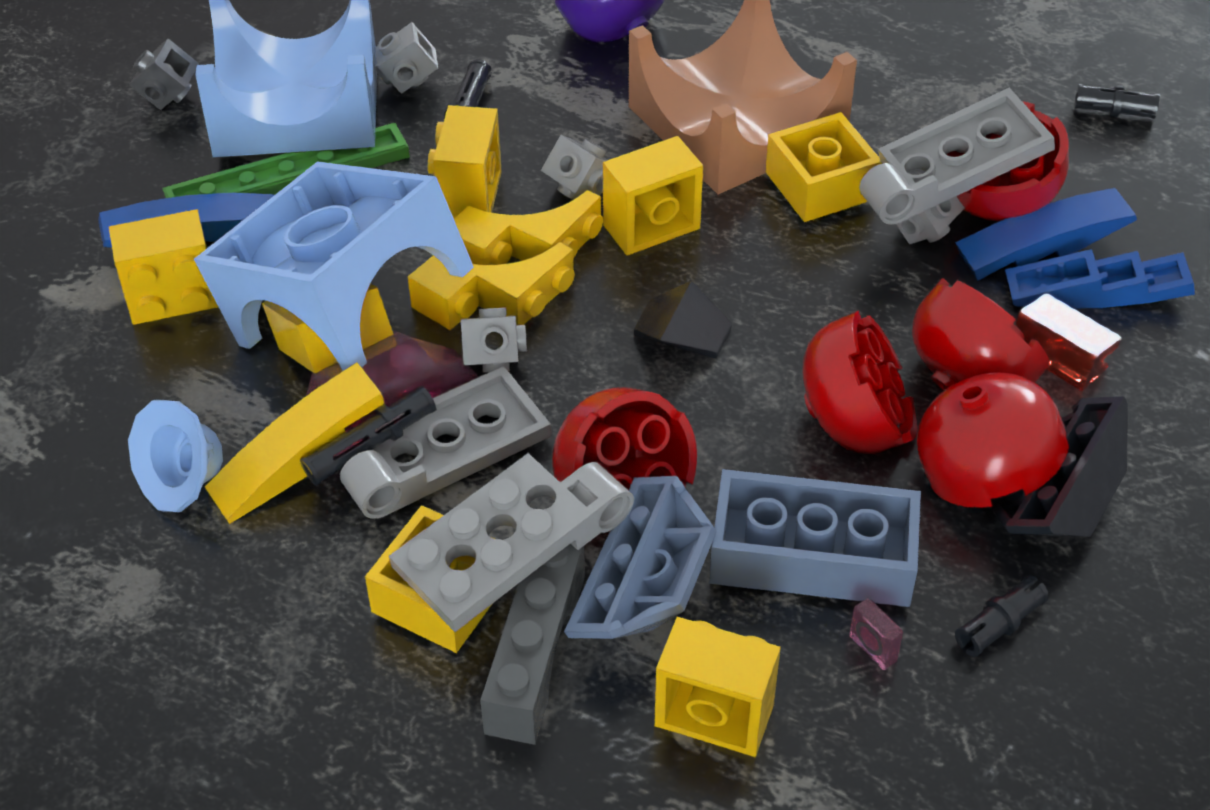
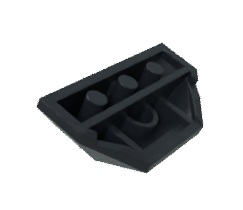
(1085, 482)

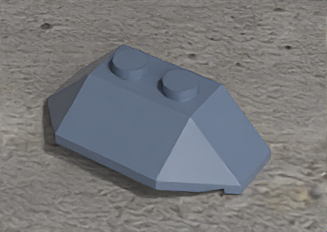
(645, 563)

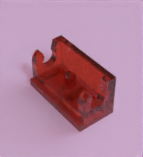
(1069, 339)

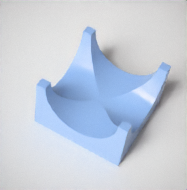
(289, 92)
(322, 246)

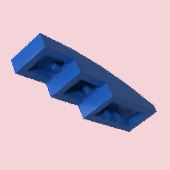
(216, 211)
(1056, 228)
(1101, 283)

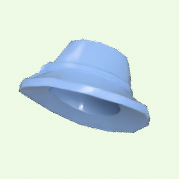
(172, 454)

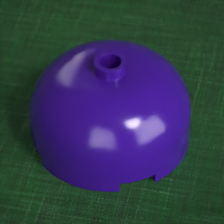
(607, 18)

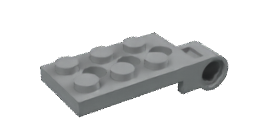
(900, 195)
(384, 485)
(583, 507)

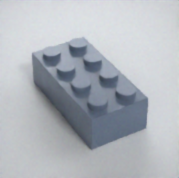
(816, 537)

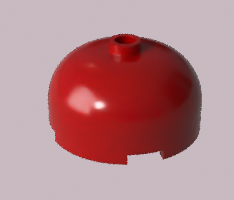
(1026, 186)
(970, 335)
(857, 386)
(628, 435)
(990, 439)

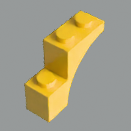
(497, 237)
(517, 286)

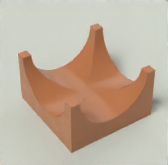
(733, 94)

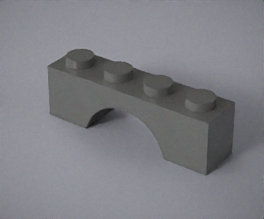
(524, 659)

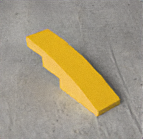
(273, 457)

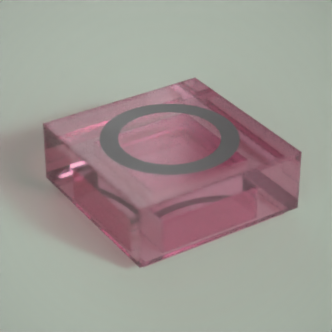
(876, 633)

